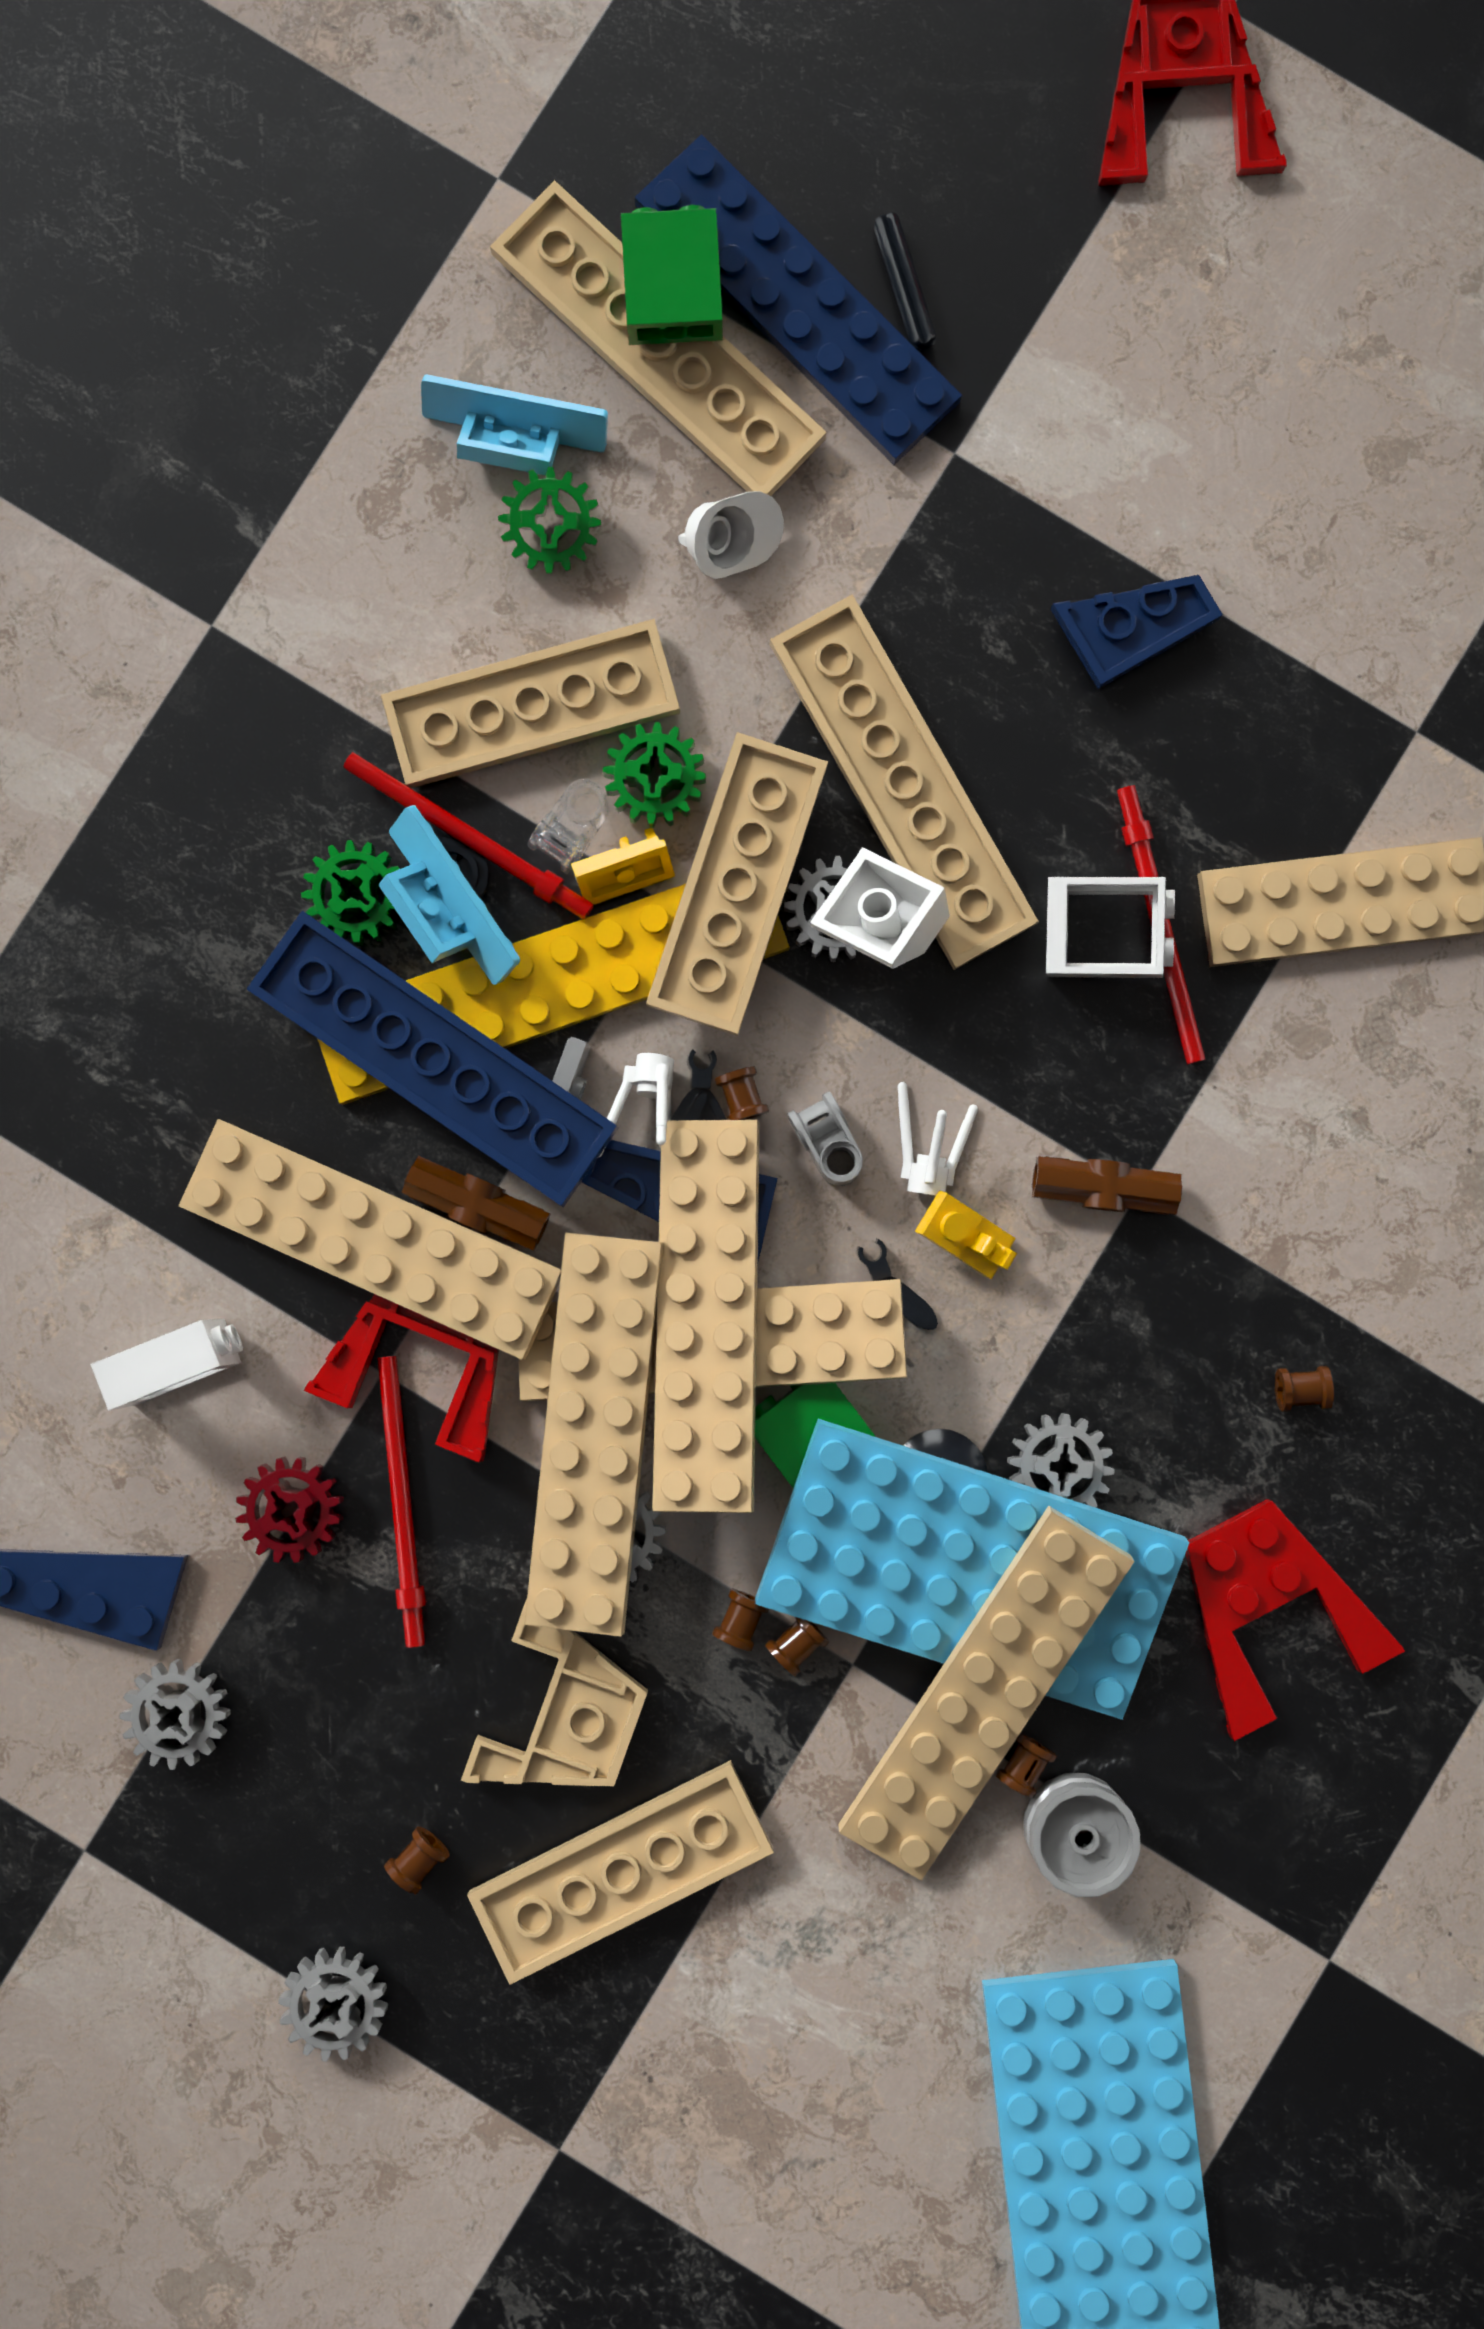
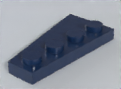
(633, 1178)
(94, 1591)

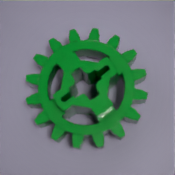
(527, 520)
(636, 774)
(341, 906)

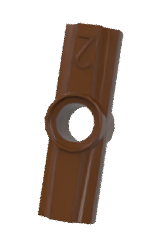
(1106, 1185)
(476, 1203)

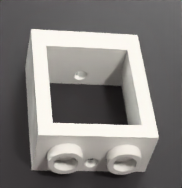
(1057, 925)
(167, 1363)

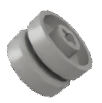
(1075, 1862)

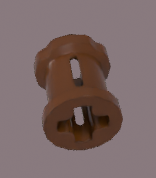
(742, 1094)
(1304, 1388)
(740, 1620)
(797, 1644)
(1026, 1765)
(416, 1860)

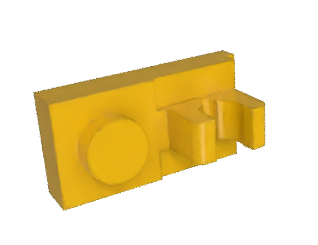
(624, 869)
(967, 1235)

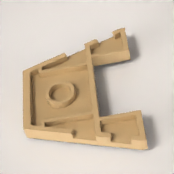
(581, 1722)

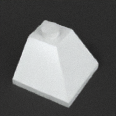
(883, 910)

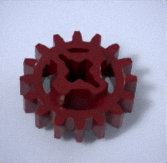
(278, 1494)

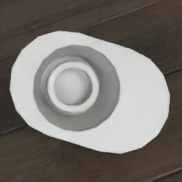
(733, 533)

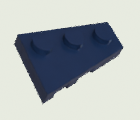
(1134, 626)

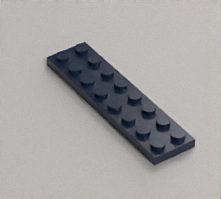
(808, 306)
(433, 1058)

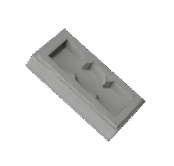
(571, 1067)

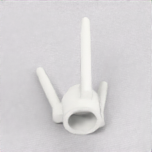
(653, 1080)
(929, 1171)

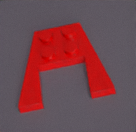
(1179, 47)
(469, 1413)
(1253, 1568)

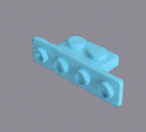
(512, 426)
(440, 902)

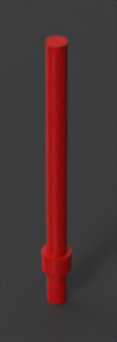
(1138, 836)
(546, 885)
(410, 1595)

